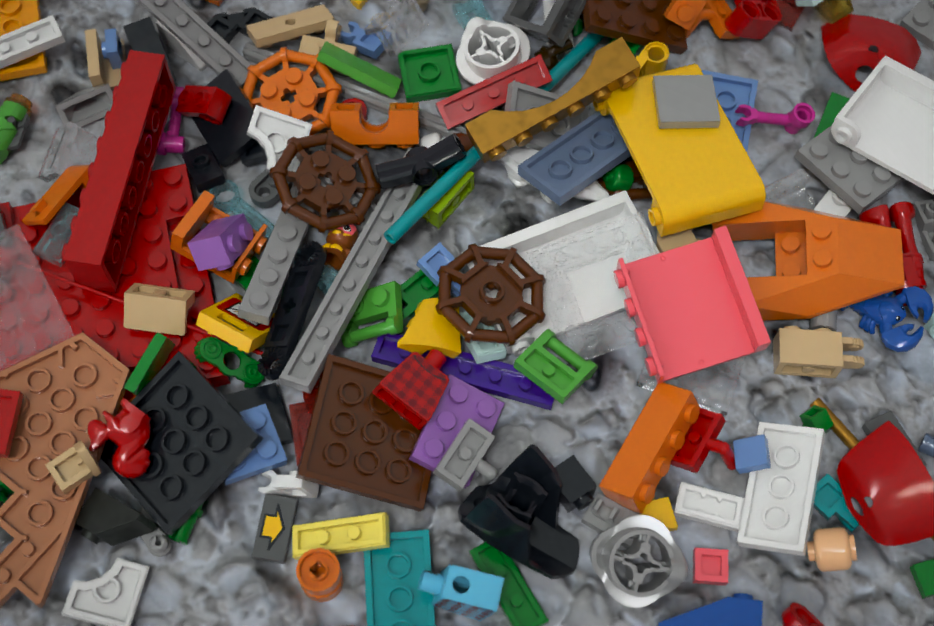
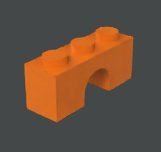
(400, 128)

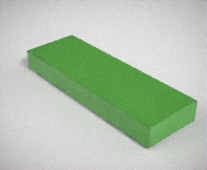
(359, 69)

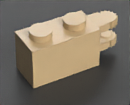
(814, 352)

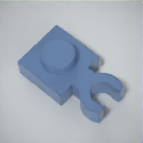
(366, 44)

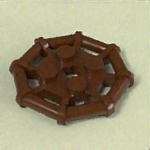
(325, 165)
(491, 310)

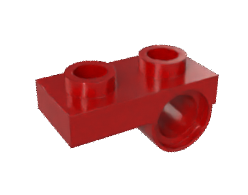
(204, 102)

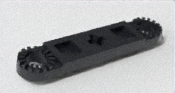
(292, 310)

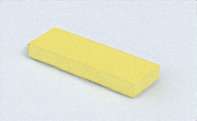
(342, 535)

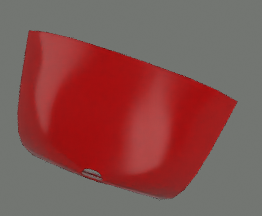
(850, 37)
(895, 480)

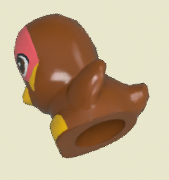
(339, 244)

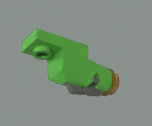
(14, 121)

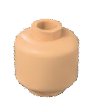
(832, 549)

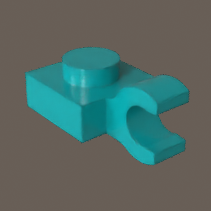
(831, 502)

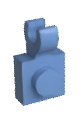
(431, 263)

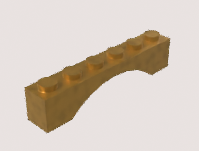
(500, 130)

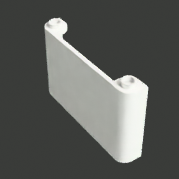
(892, 122)
(592, 284)

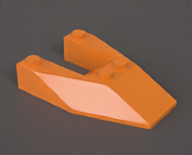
(819, 260)

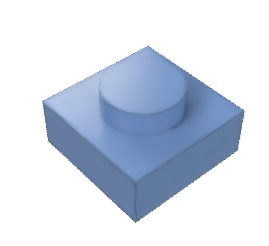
(112, 48)

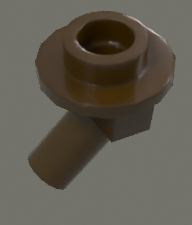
(550, 54)

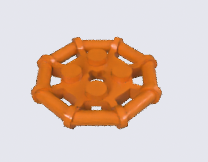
(294, 81)

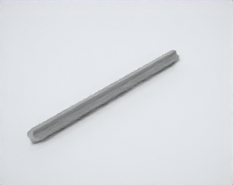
(351, 90)

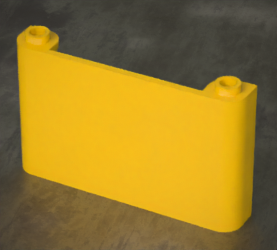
(690, 172)

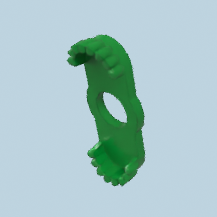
(213, 351)

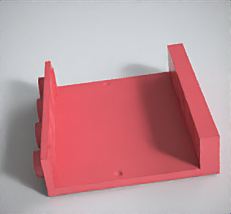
(692, 307)

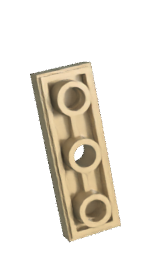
(289, 26)

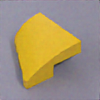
(430, 331)

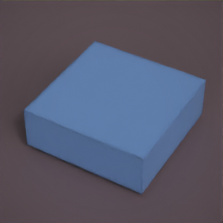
(751, 454)

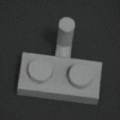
(465, 456)

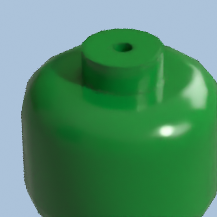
(619, 178)

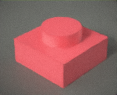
(710, 566)

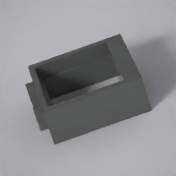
(555, 28)

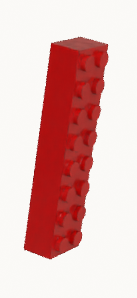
(120, 172)

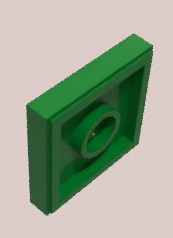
(429, 73)

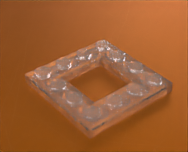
(554, 260)

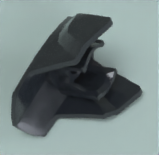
(522, 516)

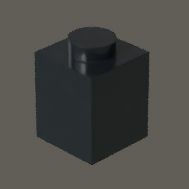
(577, 485)

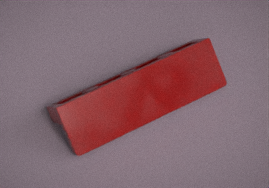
(491, 92)

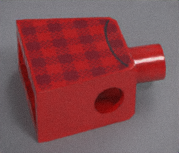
(414, 387)

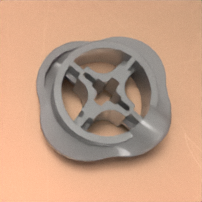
(671, 569)

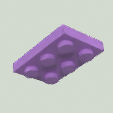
(454, 408)

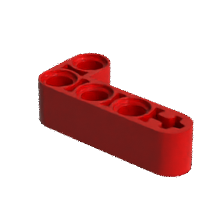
(753, 18)

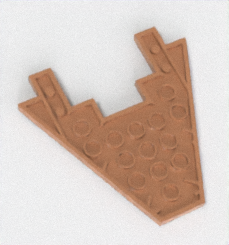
(61, 396)

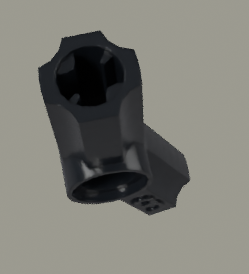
(421, 163)

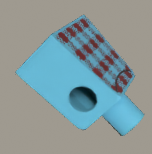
(475, 593)

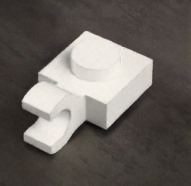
(289, 485)

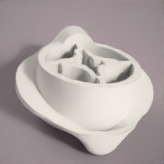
(490, 49)

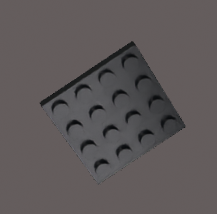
(191, 444)

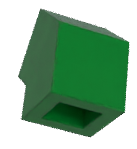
(817, 418)

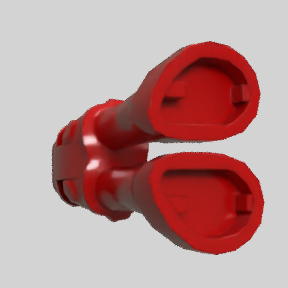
(901, 216)

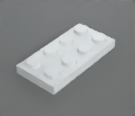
(782, 497)

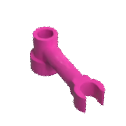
(793, 121)
(170, 140)

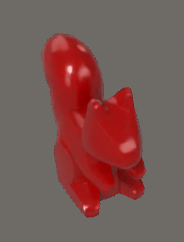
(130, 433)

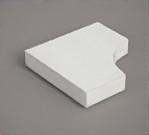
(273, 131)
(110, 598)

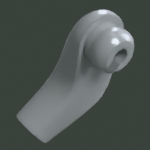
(156, 541)

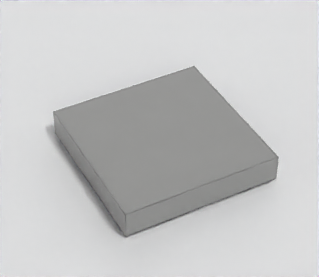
(685, 101)

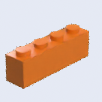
(650, 447)

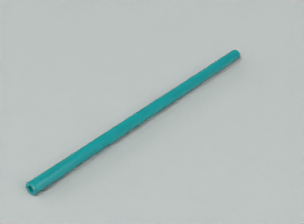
(463, 165)

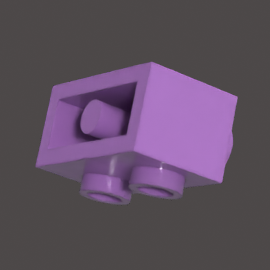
(221, 242)

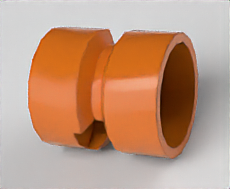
(320, 575)

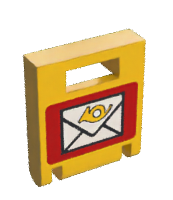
(248, 340)

